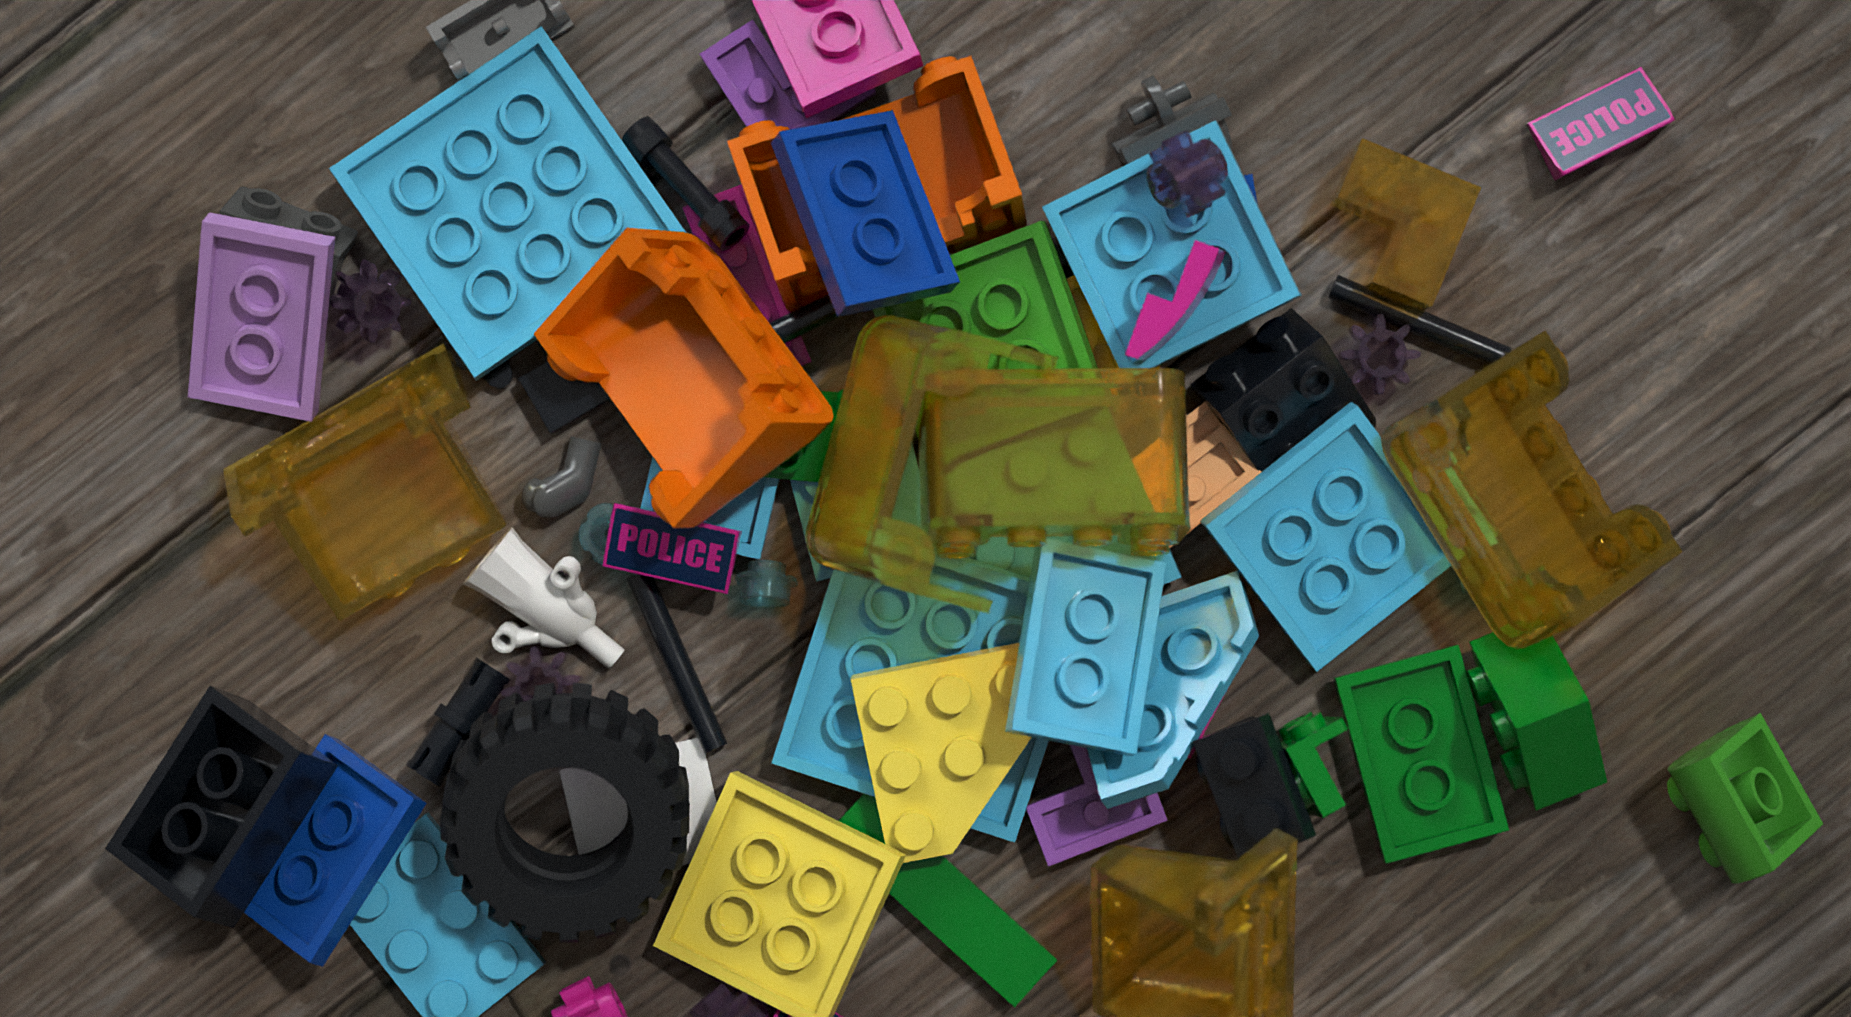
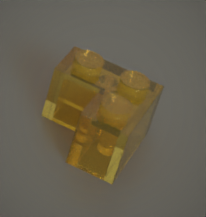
(1420, 210)

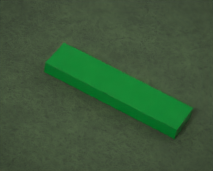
(962, 915)

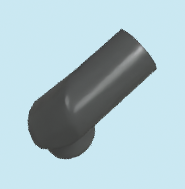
(567, 487)

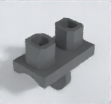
(1168, 123)

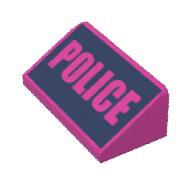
(1599, 123)
(689, 556)

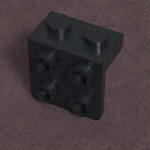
(1278, 388)
(1252, 783)

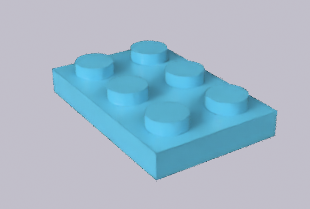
(1086, 647)
(432, 936)

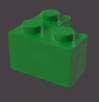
(1538, 718)

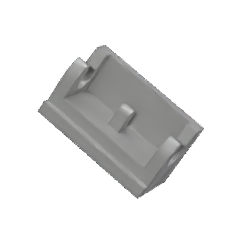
(489, 27)

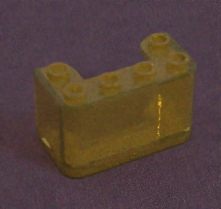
(1057, 459)
(1516, 500)

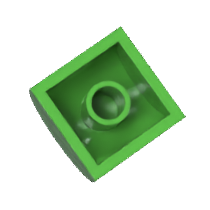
(1743, 800)

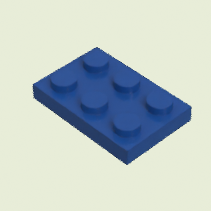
(865, 213)
(335, 855)

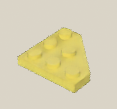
(937, 744)

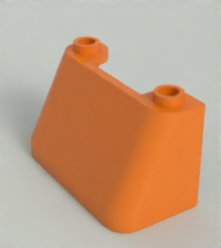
(953, 151)
(686, 369)

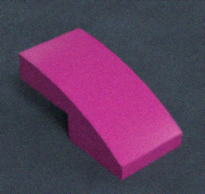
(1162, 318)

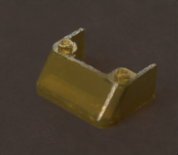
(870, 446)

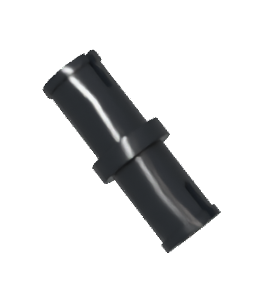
(455, 720)

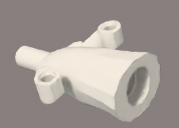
(542, 597)

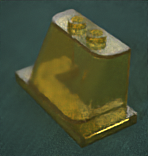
(372, 486)
(1194, 932)

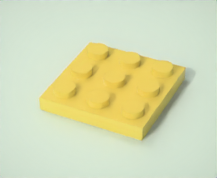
(779, 899)

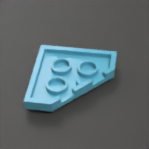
(1195, 657)

